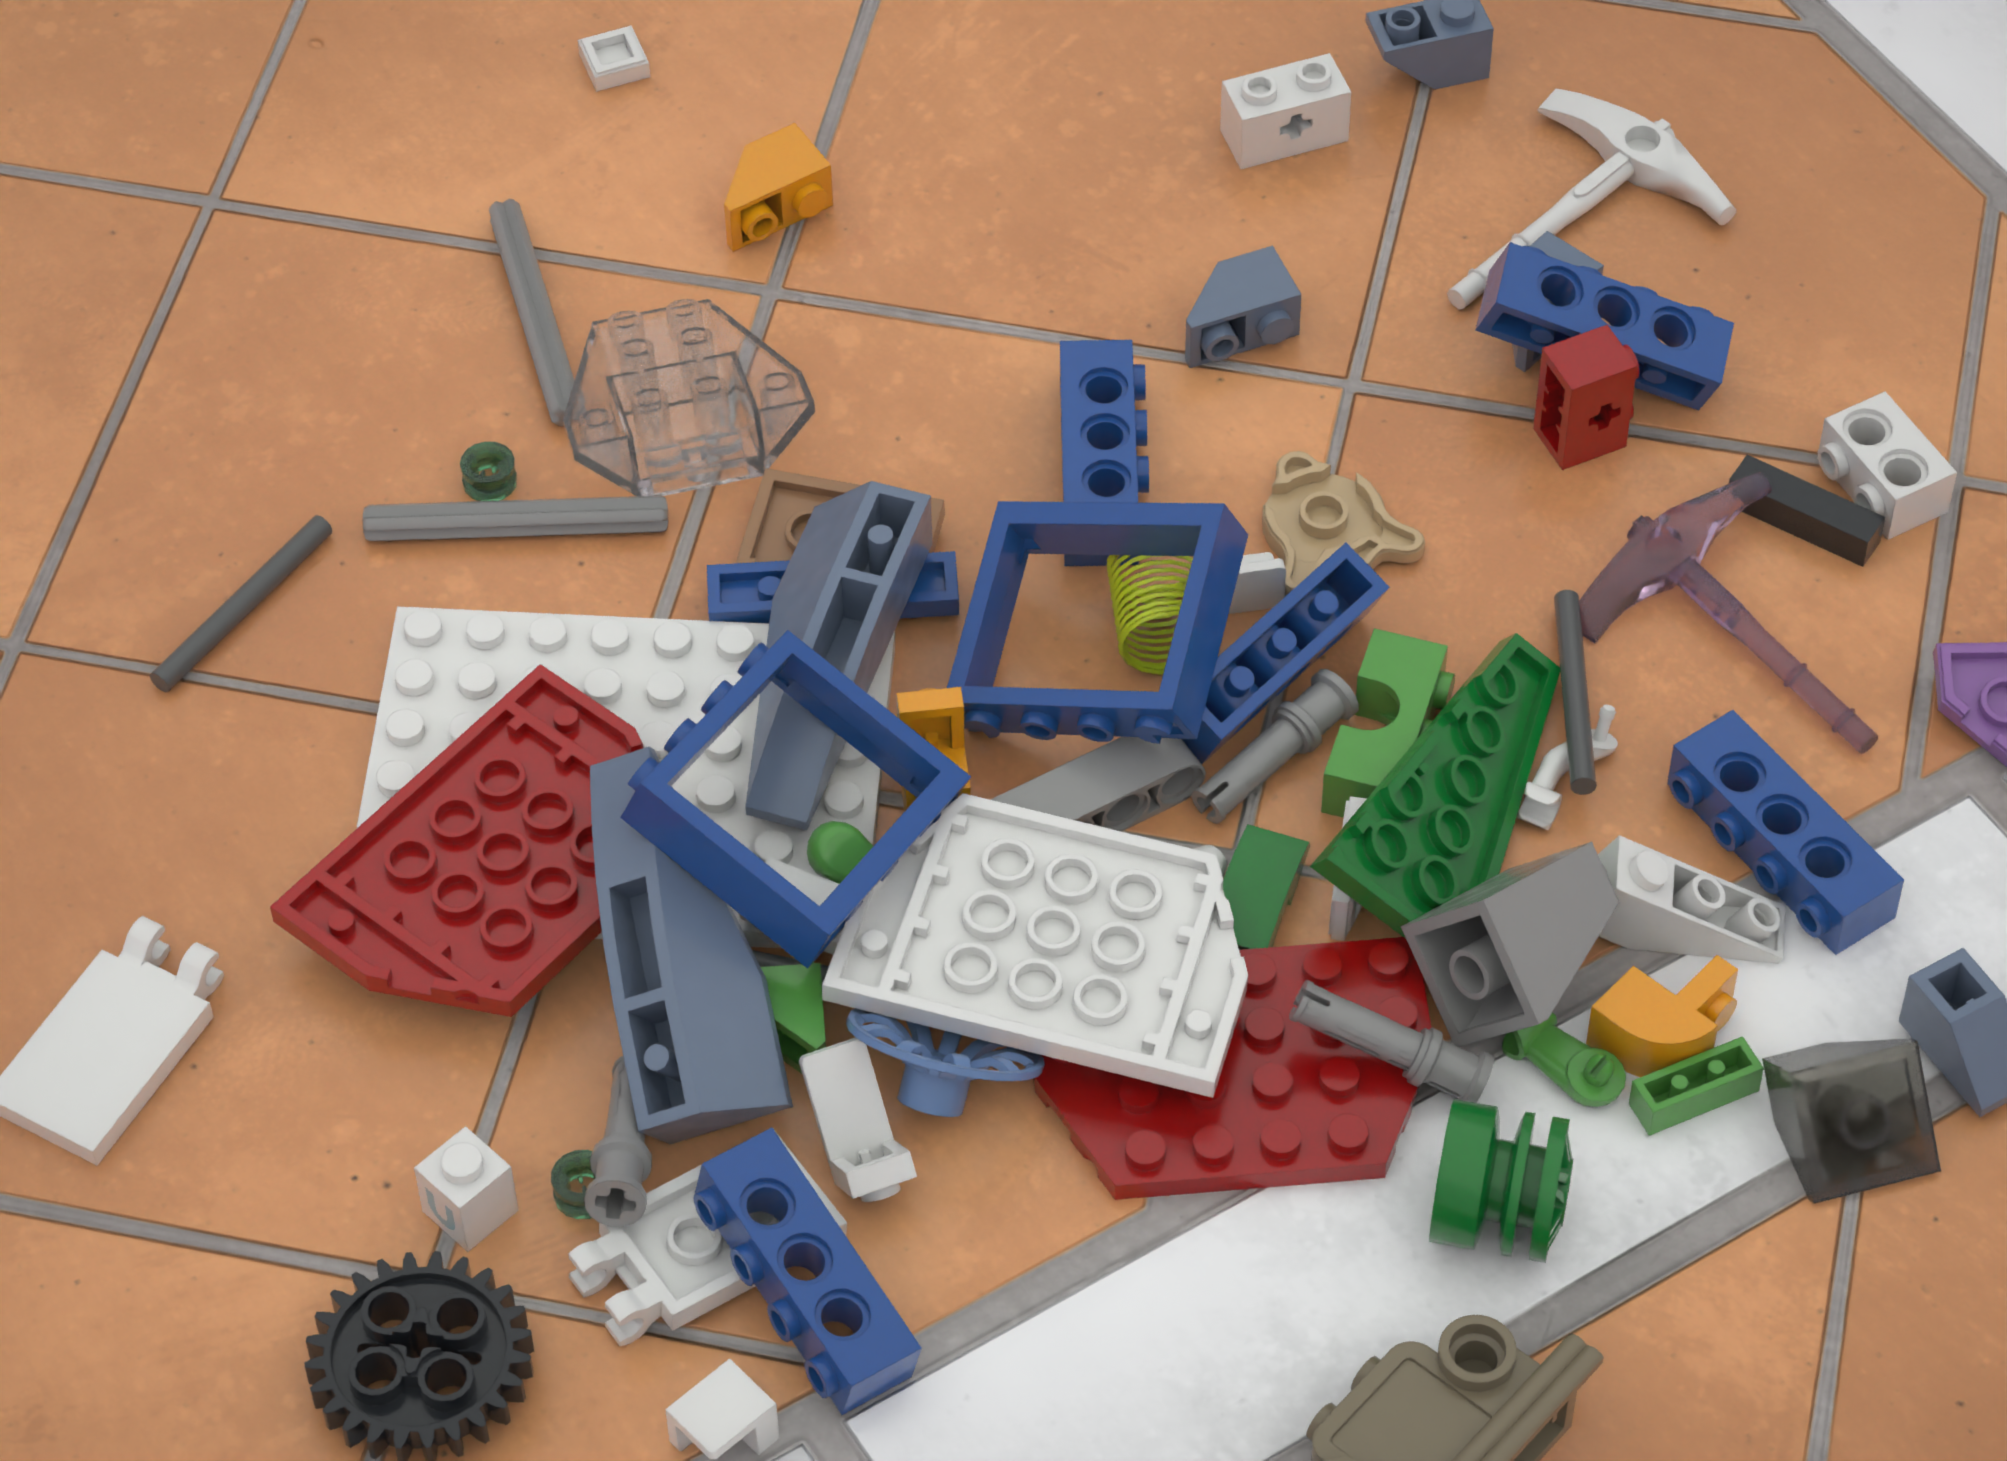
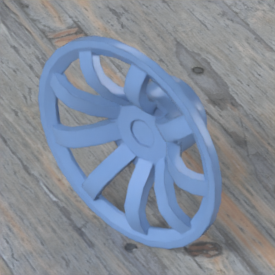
(940, 1078)

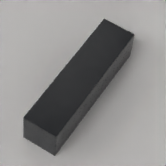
(1814, 513)

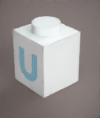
(466, 1188)

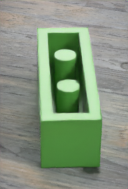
(1695, 1085)

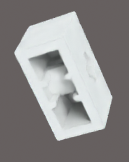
(1285, 111)

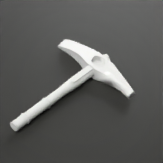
(1632, 151)

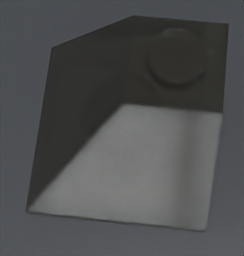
(1853, 1115)

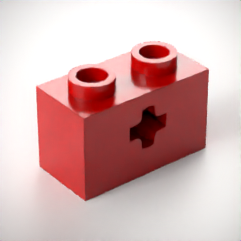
(1585, 396)

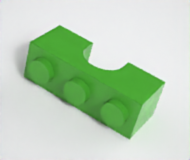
(1400, 687)

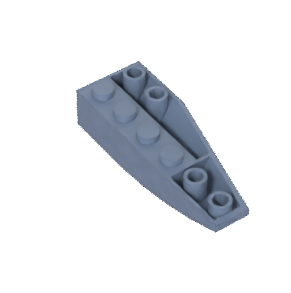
(844, 603)
(680, 980)

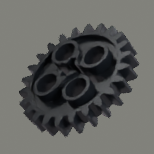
(419, 1357)

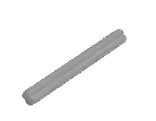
(533, 306)
(515, 518)

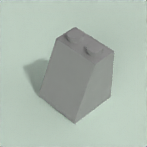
(1512, 943)

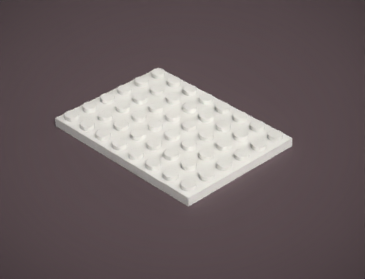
(648, 671)

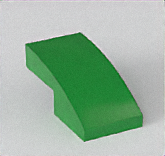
(1262, 883)

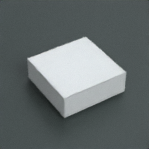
(613, 58)

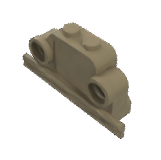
(1459, 1404)

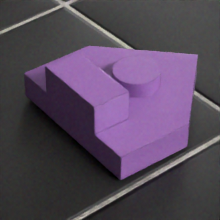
(1974, 691)

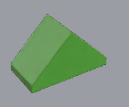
(797, 1009)

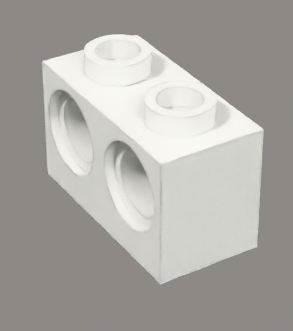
(1886, 464)

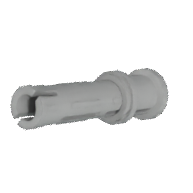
(1294, 729)
(1420, 1054)
(619, 1161)

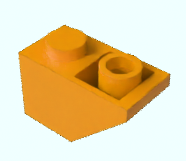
(775, 186)

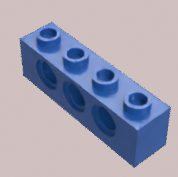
(1518, 313)
(1101, 427)
(1285, 645)
(1784, 832)
(767, 1179)

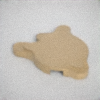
(1320, 511)

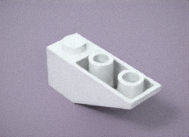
(1687, 910)

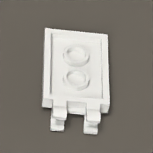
(110, 1043)
(666, 1261)

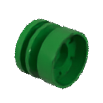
(1500, 1180)

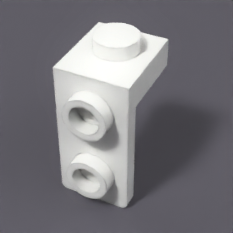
(854, 1122)

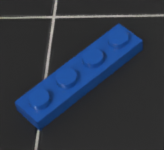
(746, 589)

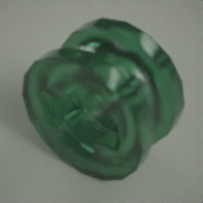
(485, 456)
(569, 1167)

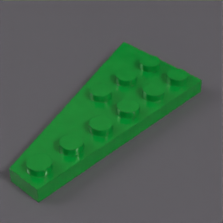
(1452, 797)

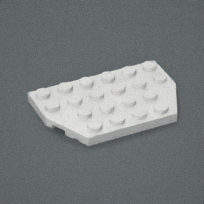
(1052, 944)

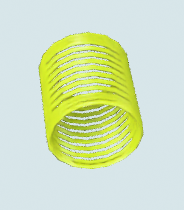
(1152, 611)

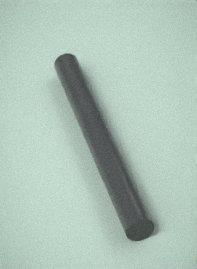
(240, 603)
(1575, 692)

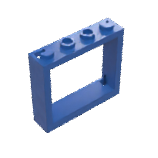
(1100, 528)
(732, 868)

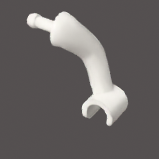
(1541, 802)

